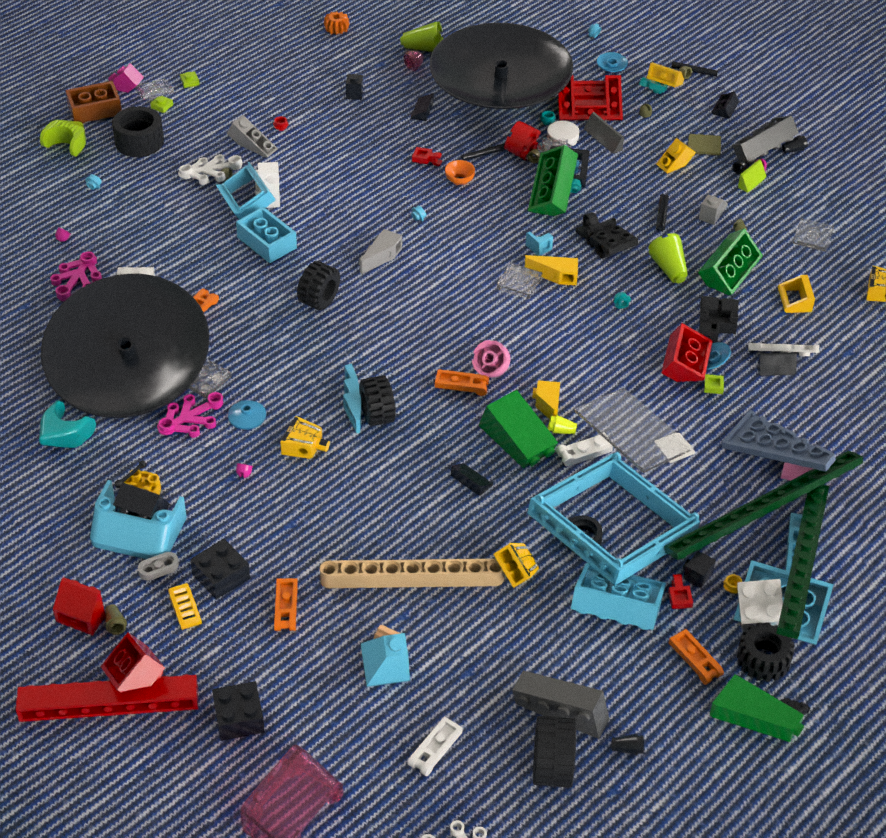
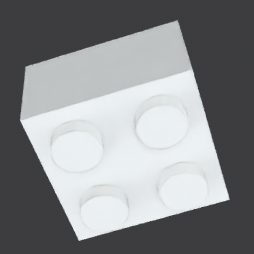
(760, 602)

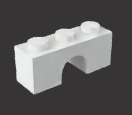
(270, 175)

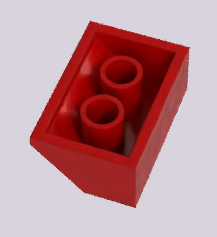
(686, 355)
(132, 665)

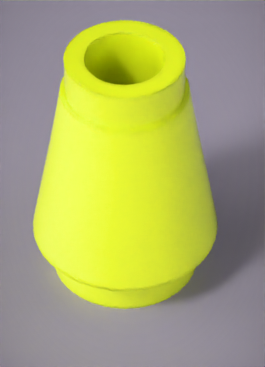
(561, 425)

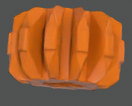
(336, 22)

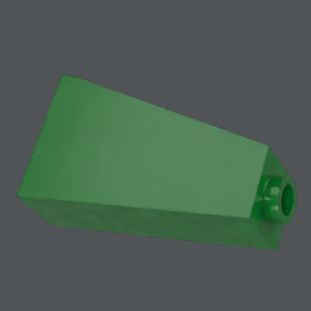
(756, 710)

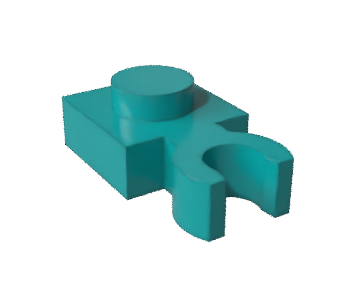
(656, 86)

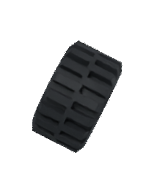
(318, 285)
(377, 400)
(760, 664)

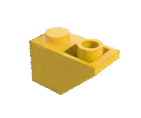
(675, 156)

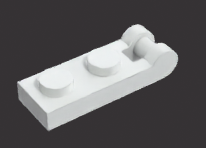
(584, 450)
(435, 745)

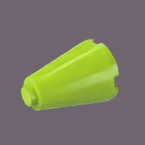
(423, 38)
(669, 256)

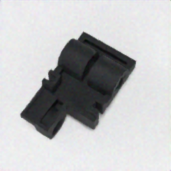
(605, 235)
(718, 316)

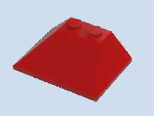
(583, 98)

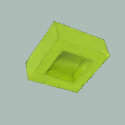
(189, 79)
(161, 104)
(714, 384)

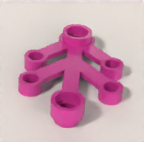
(86, 260)
(170, 425)

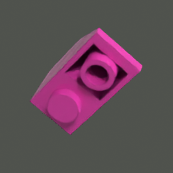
(126, 78)

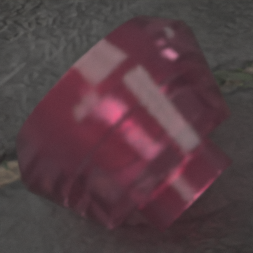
(413, 59)

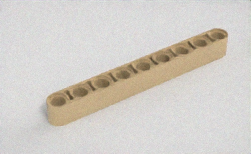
(411, 573)

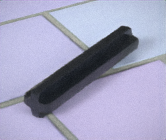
(662, 212)

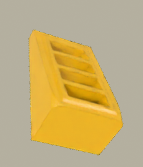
(180, 594)

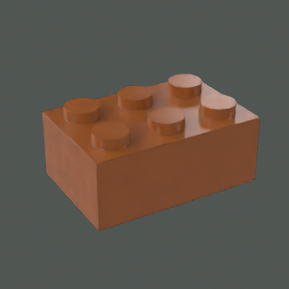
(93, 102)

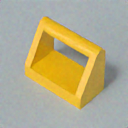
(665, 75)
(801, 284)

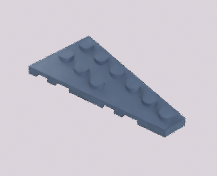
(772, 441)

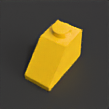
(547, 397)

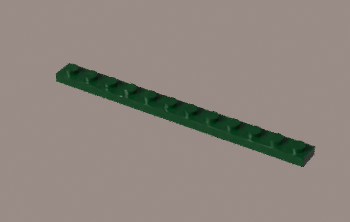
(760, 506)
(802, 563)

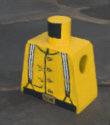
(877, 285)
(303, 439)
(516, 563)

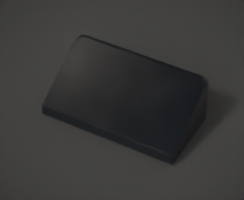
(726, 105)
(423, 107)
(777, 364)
(470, 478)

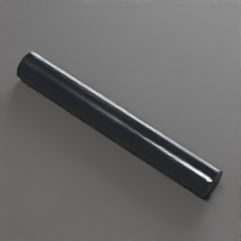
(697, 69)
(482, 152)

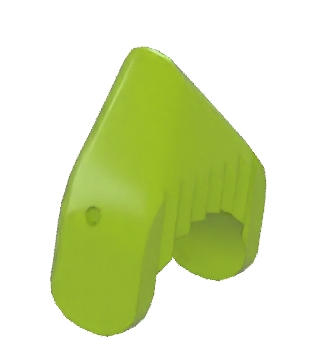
(64, 132)

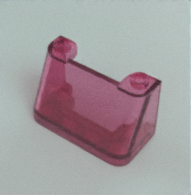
(289, 797)

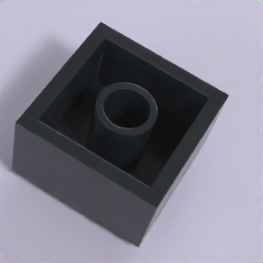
(139, 502)
(220, 569)
(238, 710)

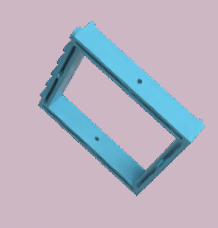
(613, 569)

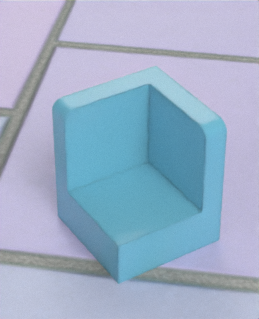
(539, 245)

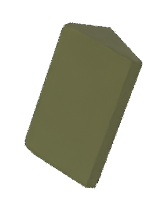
(705, 144)

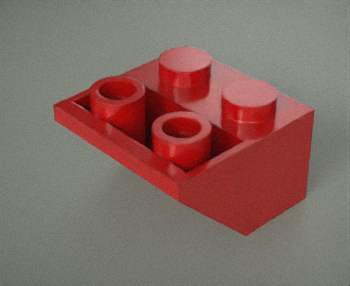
(79, 606)

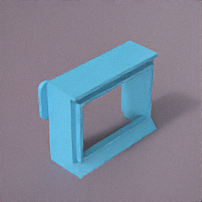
(242, 177)

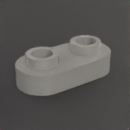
(156, 566)

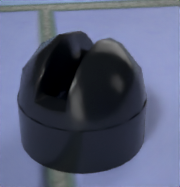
(737, 165)

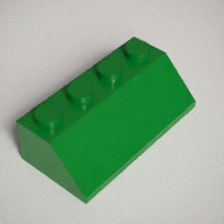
(553, 181)
(731, 262)

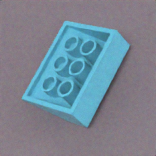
(629, 602)
(816, 602)

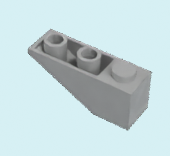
(249, 137)
(382, 250)

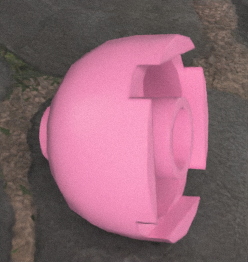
(491, 359)

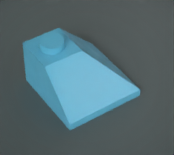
(386, 660)

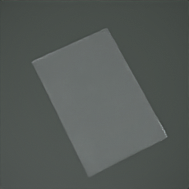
(633, 430)

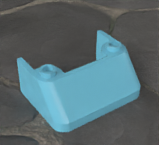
(131, 533)

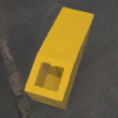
(555, 269)

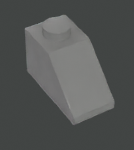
(712, 209)

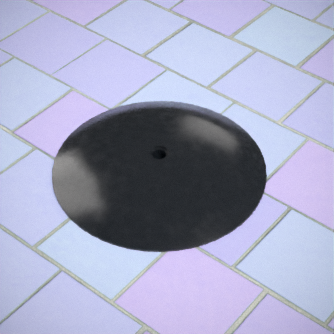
(501, 65)
(89, 337)

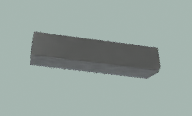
(604, 133)

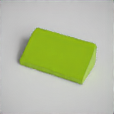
(752, 176)

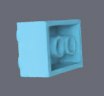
(266, 234)

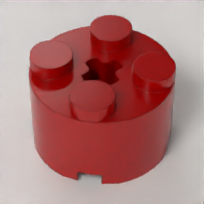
(522, 139)

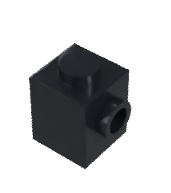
(354, 86)
(698, 569)

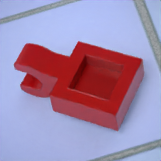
(424, 155)
(679, 595)

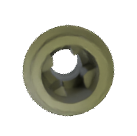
(115, 620)

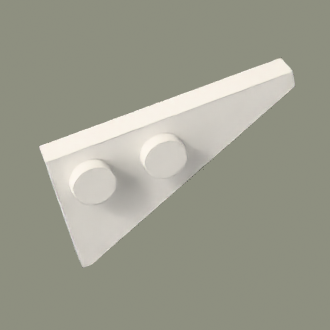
(804, 350)

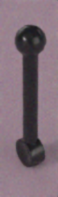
(142, 464)

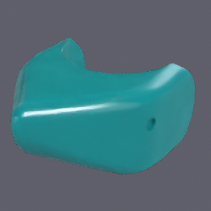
(63, 433)

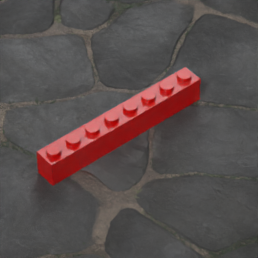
(103, 699)

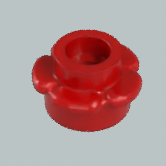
(280, 123)

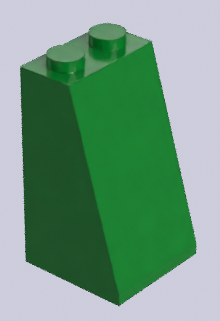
(518, 430)

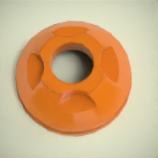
(460, 168)

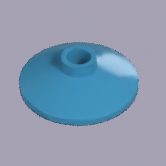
(612, 62)
(719, 355)
(247, 414)

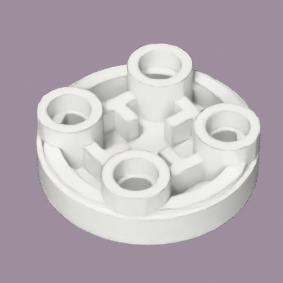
(563, 130)

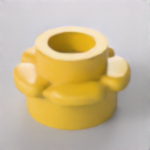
(731, 580)

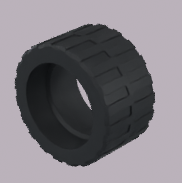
(138, 131)
(554, 751)

